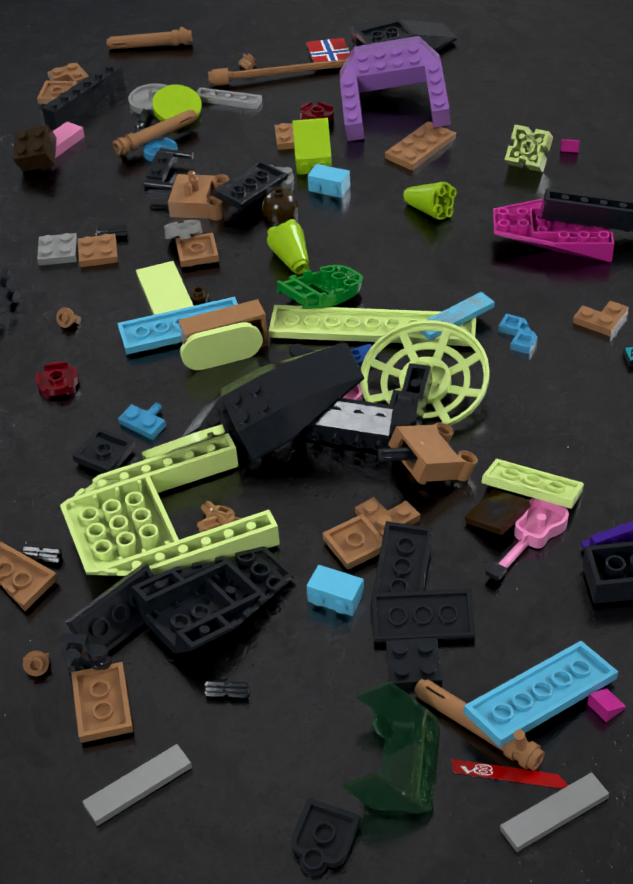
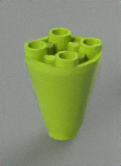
(432, 199)
(289, 245)

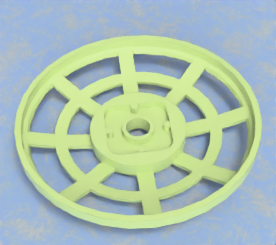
(440, 372)

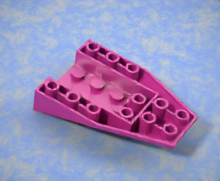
(524, 224)

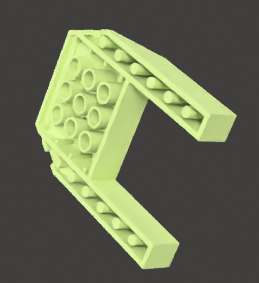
(124, 523)

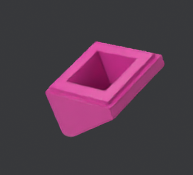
(569, 145)
(605, 704)

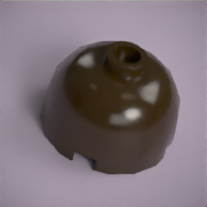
(280, 205)

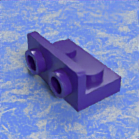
(619, 534)

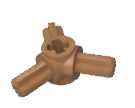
(215, 516)

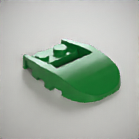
(334, 282)

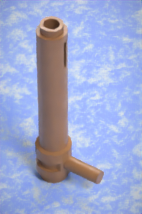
(174, 38)
(133, 141)
(527, 753)

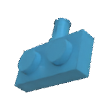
(143, 421)

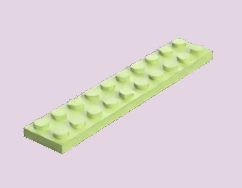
(351, 324)

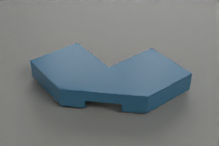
(524, 338)

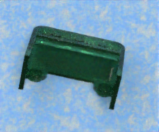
(408, 753)

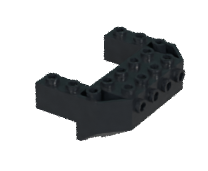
(372, 423)

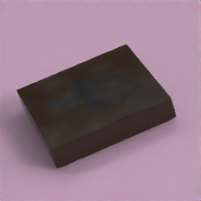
(497, 512)

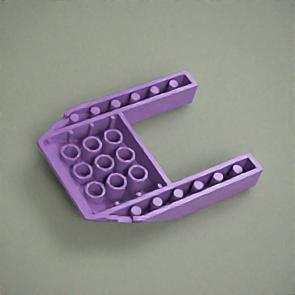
(389, 66)

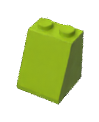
(311, 144)

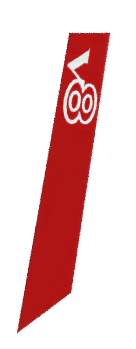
(508, 774)

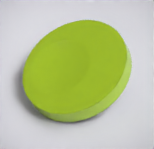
(174, 100)

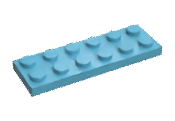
(162, 328)
(540, 693)

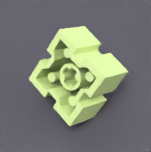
(529, 148)

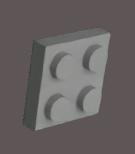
(57, 249)

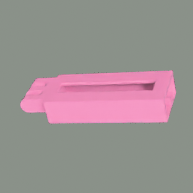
(67, 136)

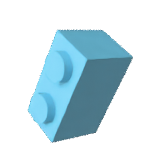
(329, 180)
(335, 590)

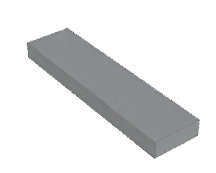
(229, 98)
(136, 784)
(554, 812)

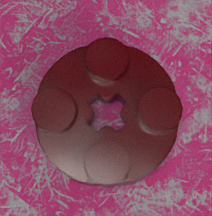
(322, 110)
(53, 387)

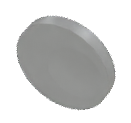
(143, 96)

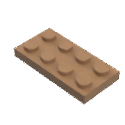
(420, 145)

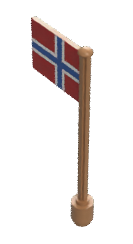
(324, 54)

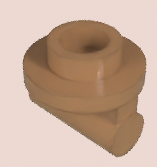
(247, 62)
(66, 317)
(36, 663)

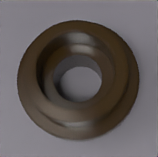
(199, 294)

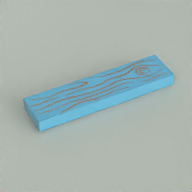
(461, 312)

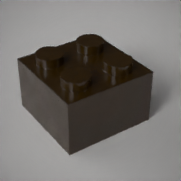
(34, 148)

